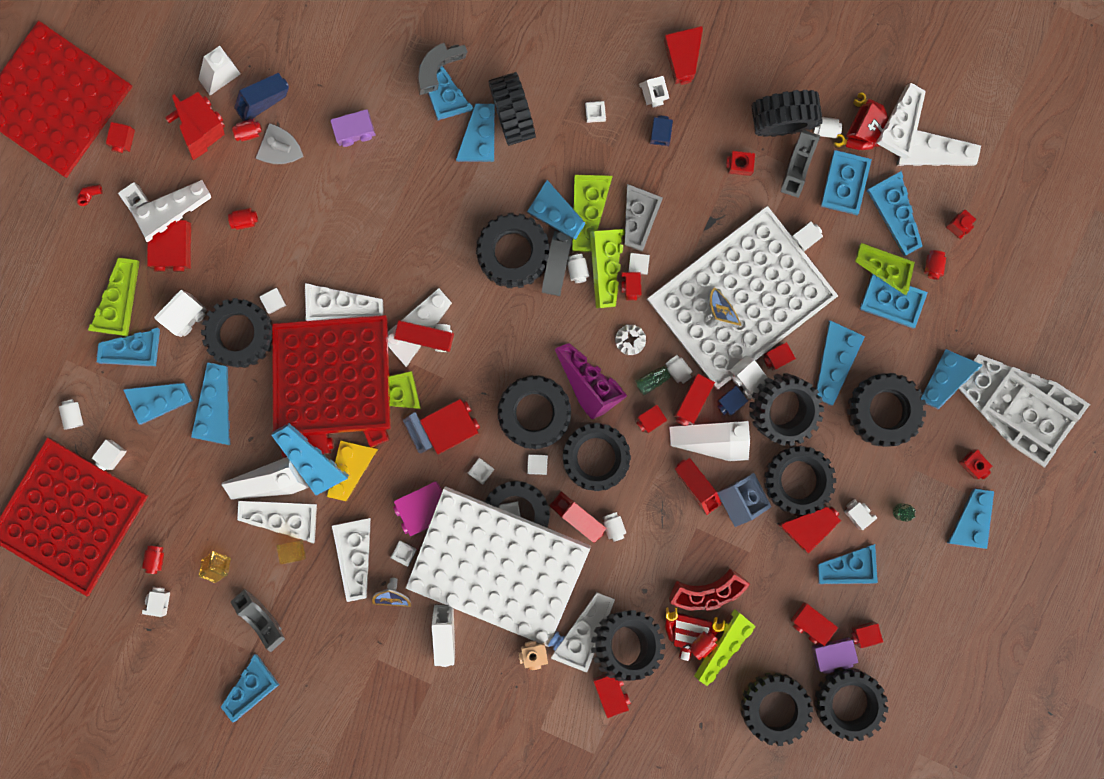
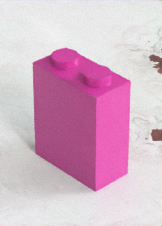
(418, 508)

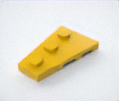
(354, 461)

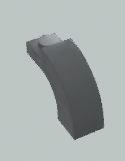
(433, 61)
(799, 163)
(556, 263)
(259, 619)

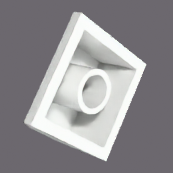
(181, 313)

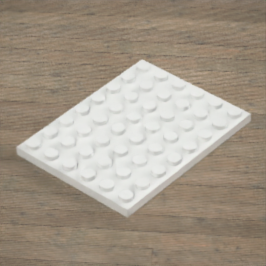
(764, 281)
(497, 566)

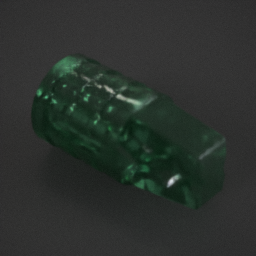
(652, 380)
(904, 512)

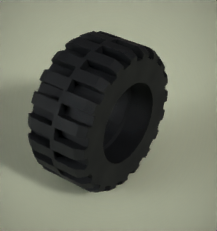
(512, 225)
(515, 393)
(911, 406)

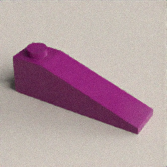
(592, 388)

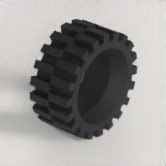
(512, 108)
(786, 113)
(257, 347)
(805, 418)
(620, 448)
(824, 480)
(524, 490)
(649, 645)
(758, 691)
(867, 721)

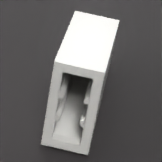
(217, 70)
(443, 635)

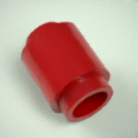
(247, 130)
(242, 218)
(935, 264)
(153, 559)
(703, 645)

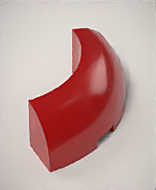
(711, 595)

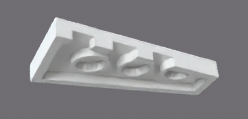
(902, 124)
(940, 150)
(161, 212)
(334, 304)
(427, 315)
(285, 518)
(352, 547)
(577, 644)

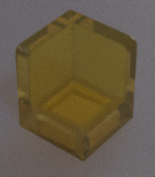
(291, 552)
(214, 567)

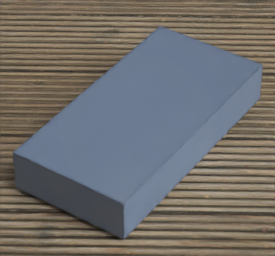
(417, 433)

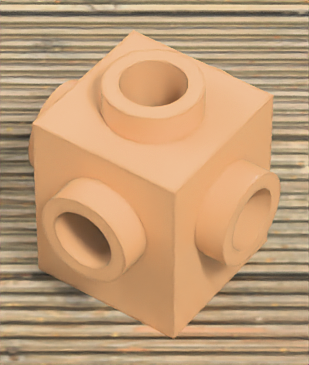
(539, 650)

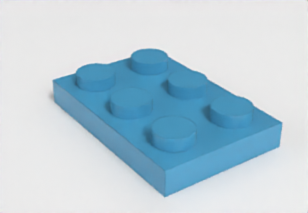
(846, 182)
(891, 304)

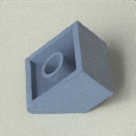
(744, 500)

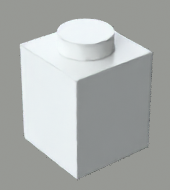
(808, 236)
(108, 455)

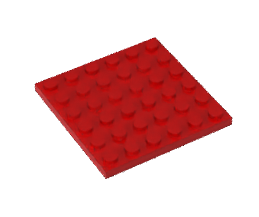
(56, 98)
(331, 375)
(69, 516)

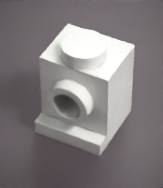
(655, 91)
(132, 193)
(859, 514)
(157, 602)

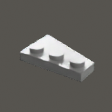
(640, 216)

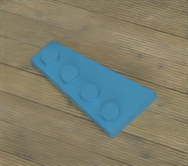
(894, 207)
(837, 359)
(212, 412)
(308, 460)

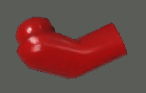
(87, 193)

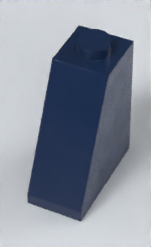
(260, 96)

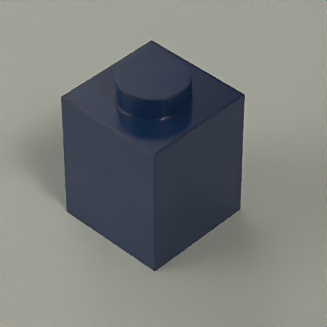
(661, 131)
(731, 401)

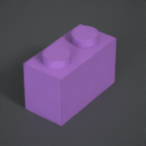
(353, 128)
(834, 655)

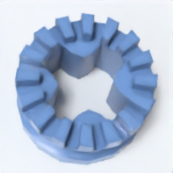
(555, 641)

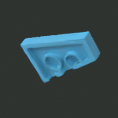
(448, 99)
(479, 136)
(556, 212)
(137, 349)
(948, 377)
(157, 400)
(975, 520)
(851, 568)
(251, 688)

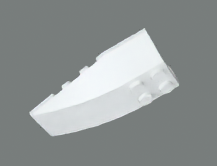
(1023, 407)

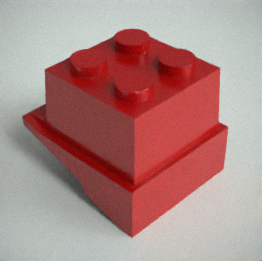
(199, 123)

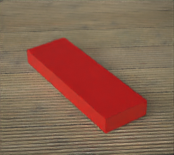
(424, 336)

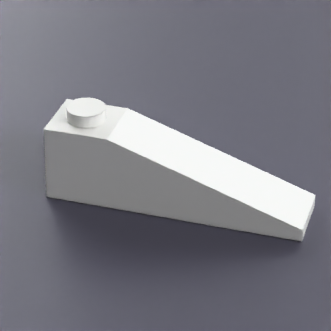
(718, 440)
(269, 480)

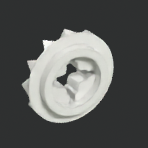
(627, 348)

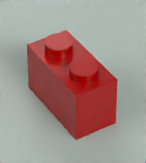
(814, 624)
(611, 695)

